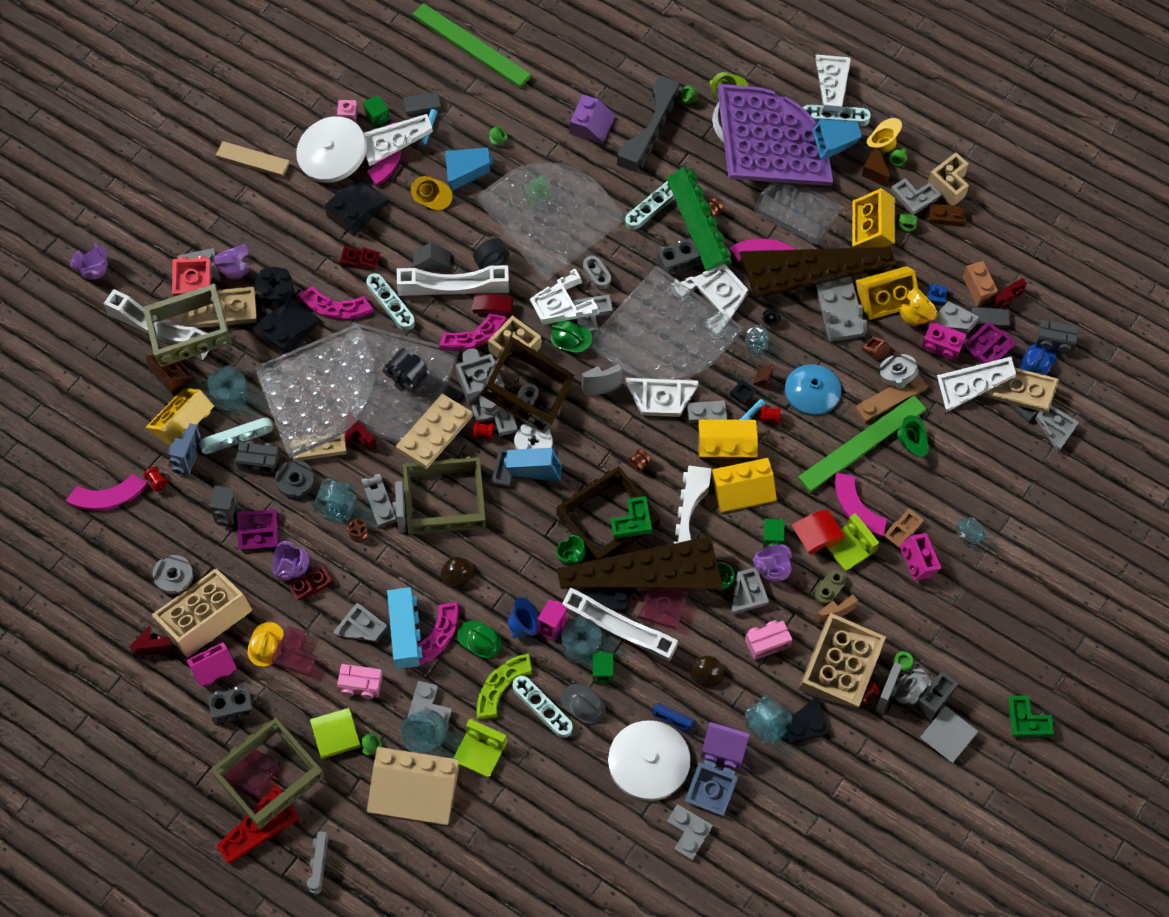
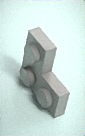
(914, 199)
(604, 306)
(706, 410)
(504, 420)
(424, 699)
(693, 829)

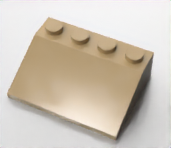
(202, 612)
(842, 662)
(413, 786)

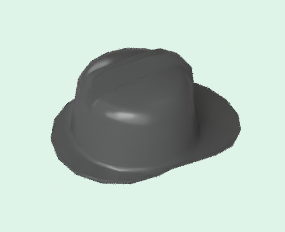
(583, 703)

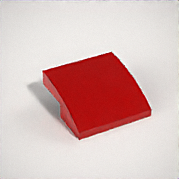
(818, 531)

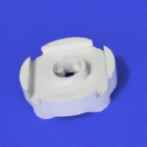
(528, 433)

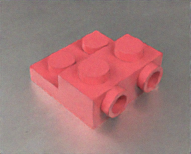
(190, 274)

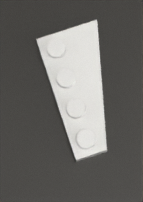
(833, 79)
(394, 137)
(973, 381)

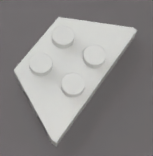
(661, 396)

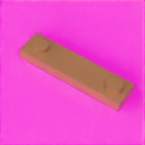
(889, 399)

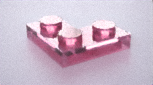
(290, 654)

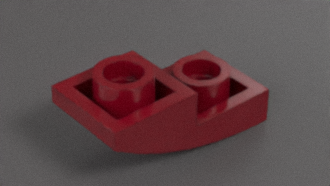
(358, 258)
(1006, 296)
(492, 303)
(310, 584)

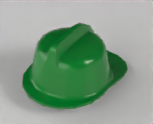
(571, 336)
(913, 436)
(479, 639)

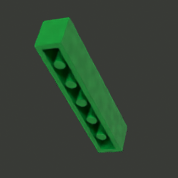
(699, 219)

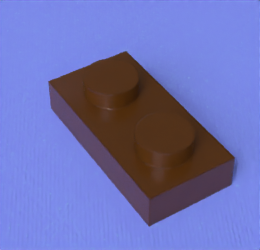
(947, 214)

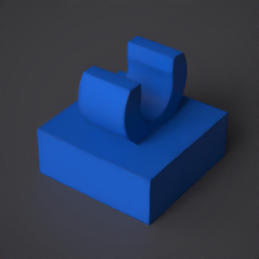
(937, 294)

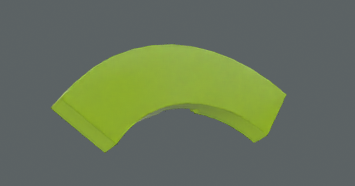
(498, 682)

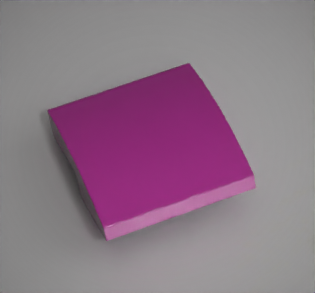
(989, 344)
(257, 529)

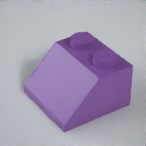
(591, 120)
(725, 746)

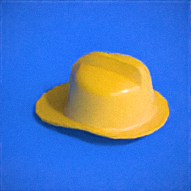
(885, 135)
(431, 193)
(264, 643)

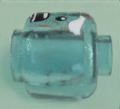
(757, 339)
(970, 531)

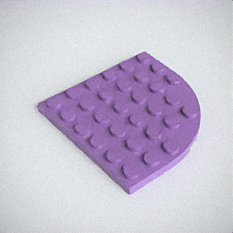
(769, 138)

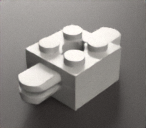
(472, 376)

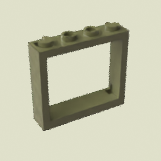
(179, 305)
(445, 523)
(286, 798)

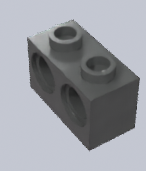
(679, 260)
(224, 506)
(936, 695)
(231, 710)

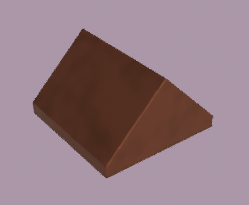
(172, 376)

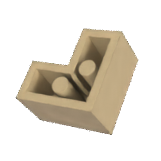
(949, 180)
(517, 330)

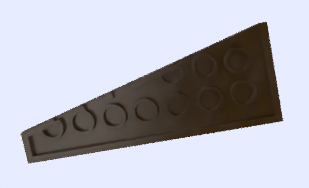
(788, 270)
(672, 566)

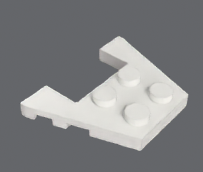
(719, 288)
(555, 304)

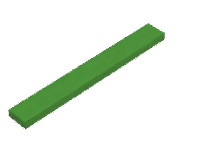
(471, 45)
(860, 445)

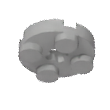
(902, 377)
(169, 565)
(912, 686)

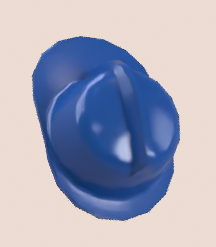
(1038, 360)
(523, 619)

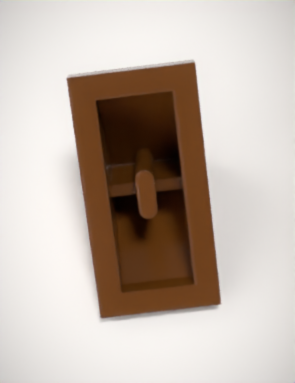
(876, 169)

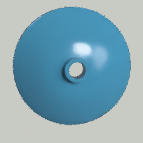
(812, 398)

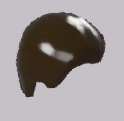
(457, 572)
(707, 671)

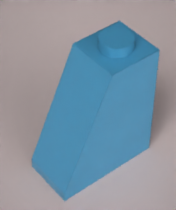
(835, 136)
(467, 166)
(534, 464)

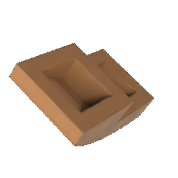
(904, 528)
(841, 610)

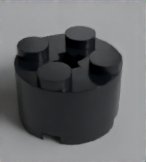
(274, 287)
(406, 370)

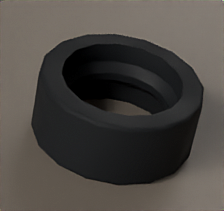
(491, 253)

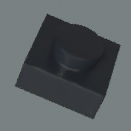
(743, 392)

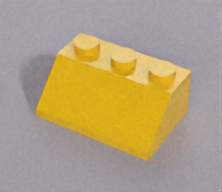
(873, 220)
(886, 291)
(185, 408)
(727, 439)
(744, 485)

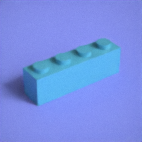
(403, 628)

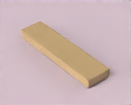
(252, 159)

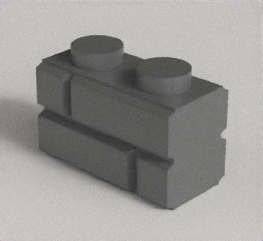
(1056, 336)
(257, 457)

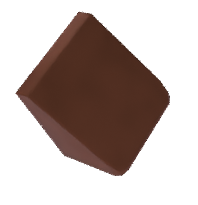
(876, 348)
(763, 376)

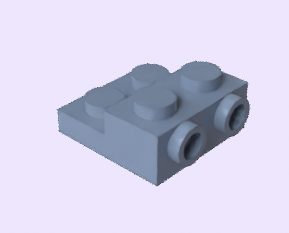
(185, 450)
(712, 787)

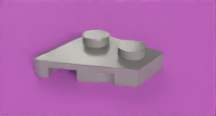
(956, 318)
(1056, 426)
(748, 592)

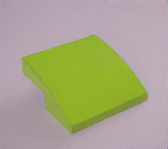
(335, 733)

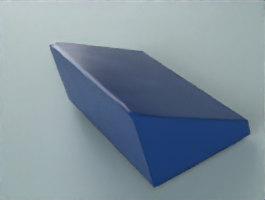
(672, 717)

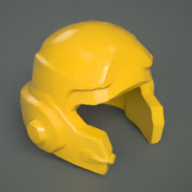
(920, 309)

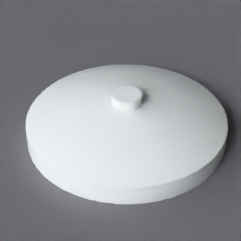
(331, 149)
(649, 760)

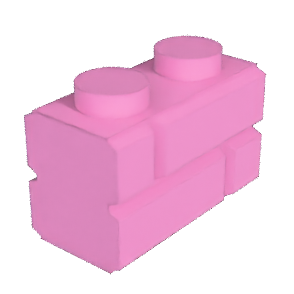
(768, 639)
(359, 681)

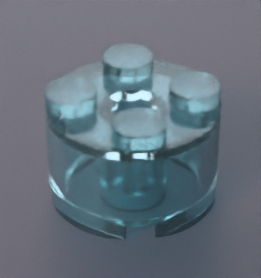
(228, 388)
(335, 500)
(581, 629)
(768, 720)
(423, 722)

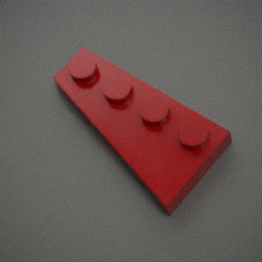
(248, 836)

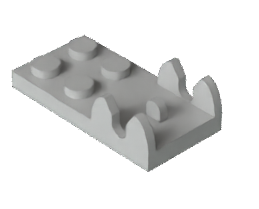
(841, 309)

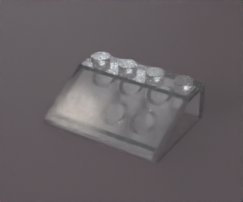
(798, 210)

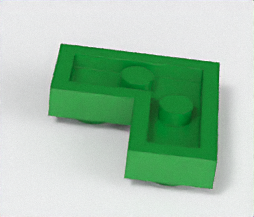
(636, 523)
(1025, 724)

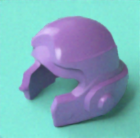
(92, 264)
(231, 264)
(289, 561)
(773, 562)

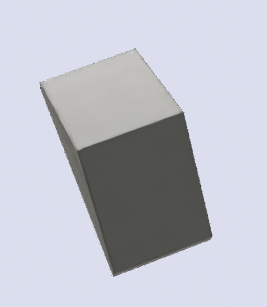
(432, 257)

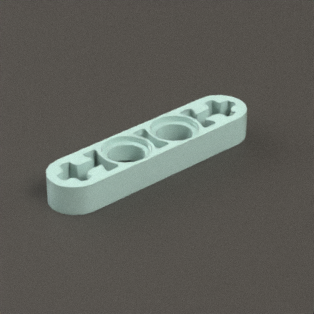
(836, 114)
(652, 205)
(391, 301)
(236, 435)
(540, 708)

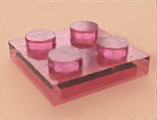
(664, 607)
(253, 773)

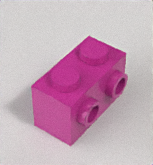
(943, 341)
(920, 557)
(552, 620)
(211, 664)

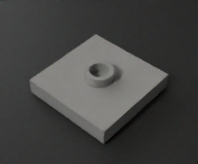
(399, 507)
(890, 688)

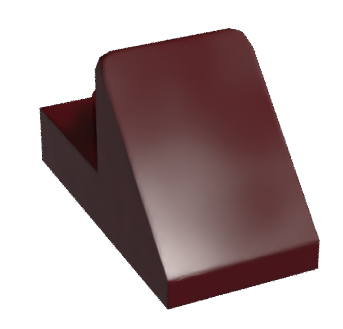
(360, 433)
(146, 645)

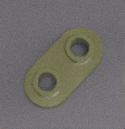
(831, 586)

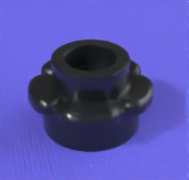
(766, 317)

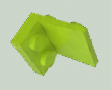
(856, 546)
(480, 748)

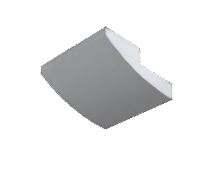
(599, 382)
(949, 734)

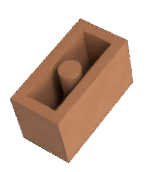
(980, 284)

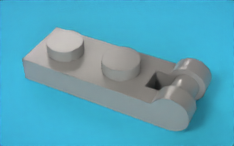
(379, 501)
(317, 863)

